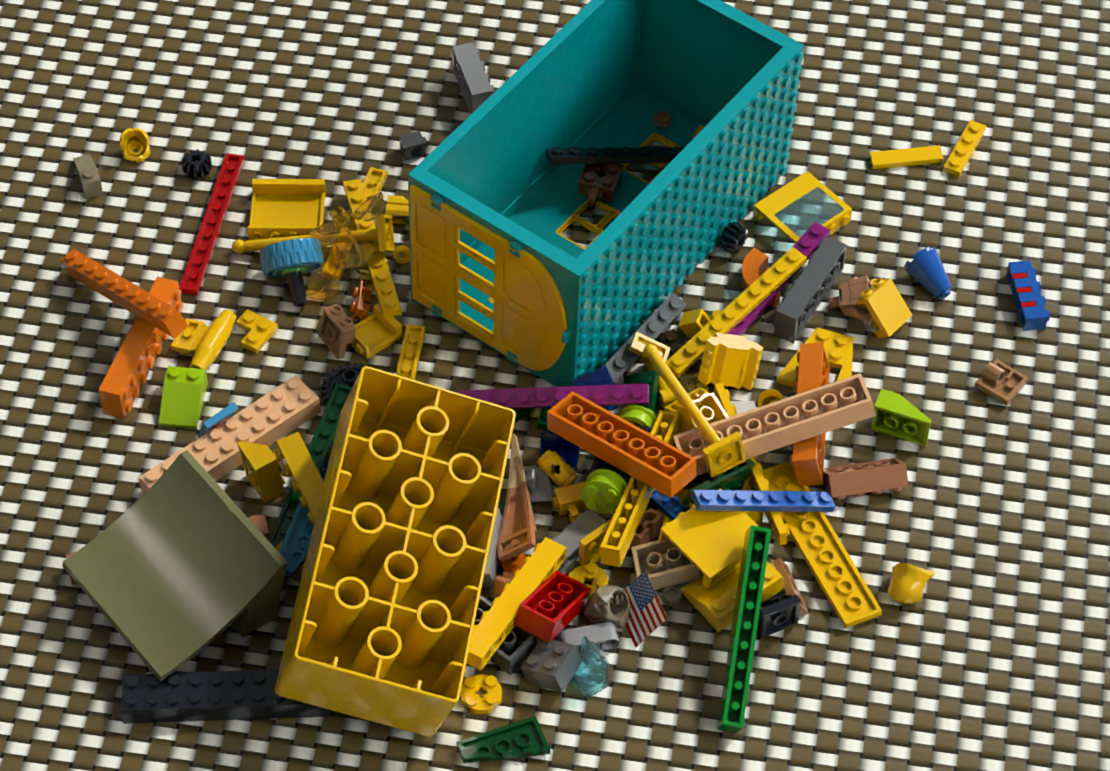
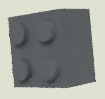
(551, 665)

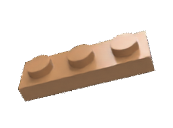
(789, 584)

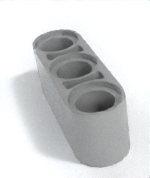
(602, 634)

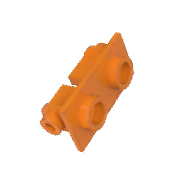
(361, 295)

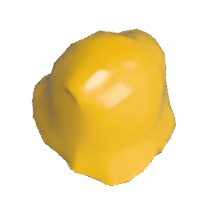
(908, 583)

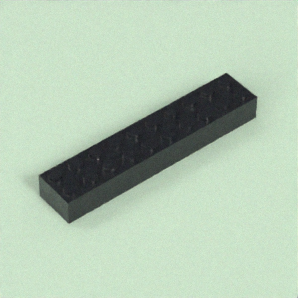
(209, 697)

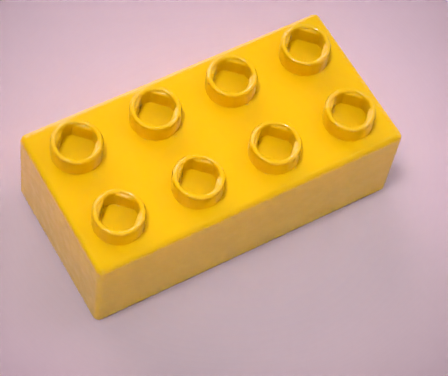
(397, 553)

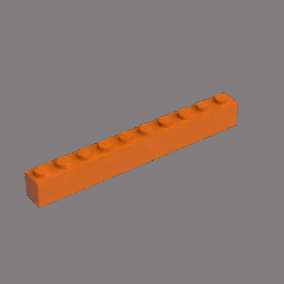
(124, 293)

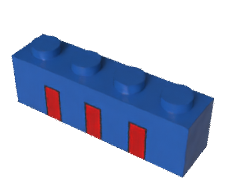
(1027, 295)

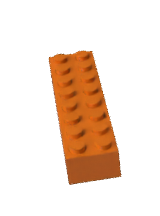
(136, 355)
(621, 444)
(810, 453)

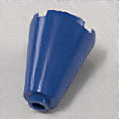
(929, 272)

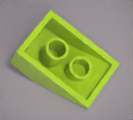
(183, 397)
(900, 418)

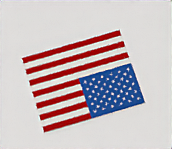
(644, 609)

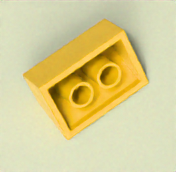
(262, 469)

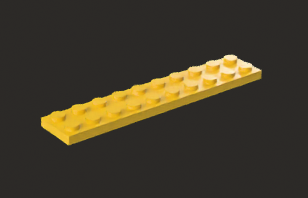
(825, 555)

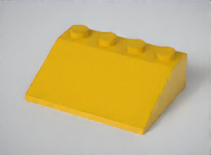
(719, 600)

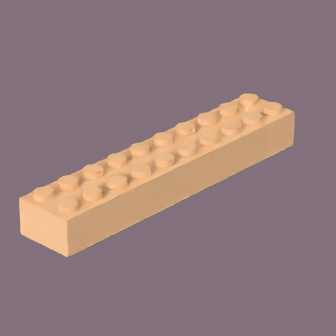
(787, 420)
(258, 423)

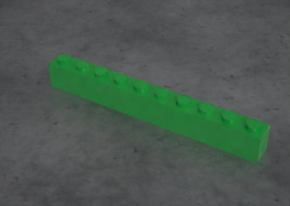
(744, 629)

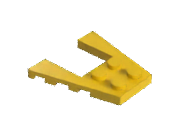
(838, 351)

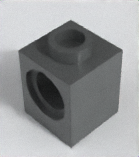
(412, 145)

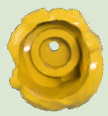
(134, 140)

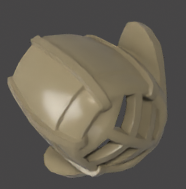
(602, 610)

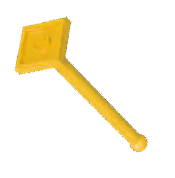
(383, 234)
(721, 453)

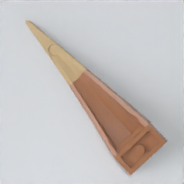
(518, 522)

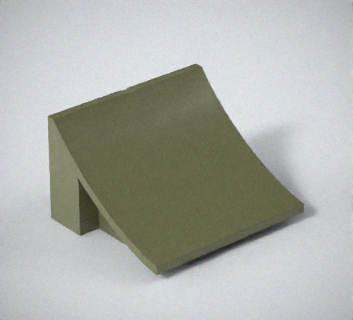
(180, 569)

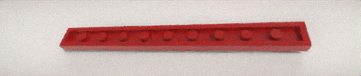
(211, 224)

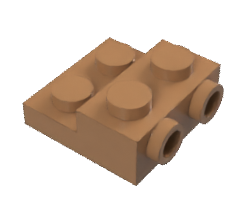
(336, 330)

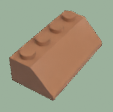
(865, 477)

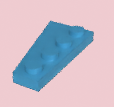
(296, 540)

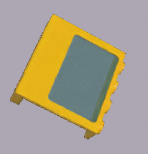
(800, 205)

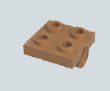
(1001, 381)

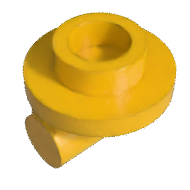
(401, 254)

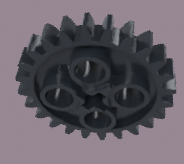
(344, 376)

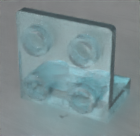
(593, 672)

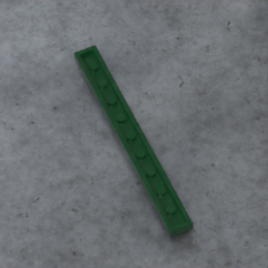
(318, 447)

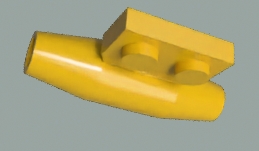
(205, 340)

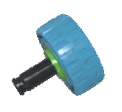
(292, 260)

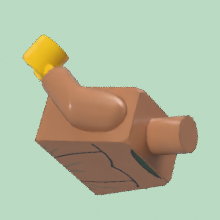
(848, 294)

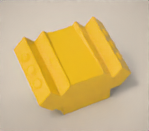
(730, 361)
(706, 403)

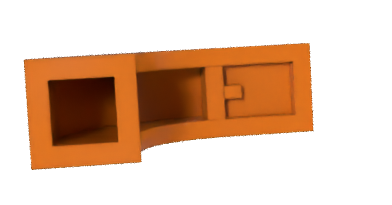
(753, 266)

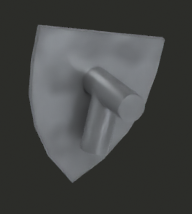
(538, 485)

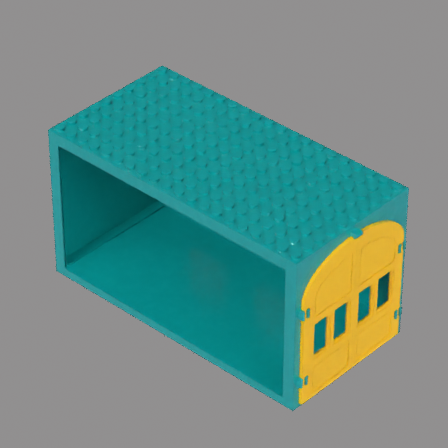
(495, 209)

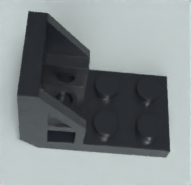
(778, 614)

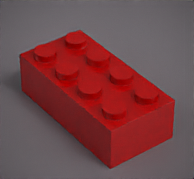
(552, 606)

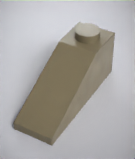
(88, 176)

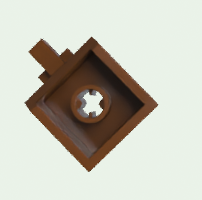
(600, 182)

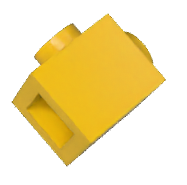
(693, 322)

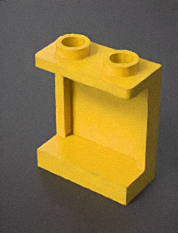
(885, 306)
(376, 333)

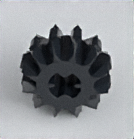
(196, 164)
(733, 237)

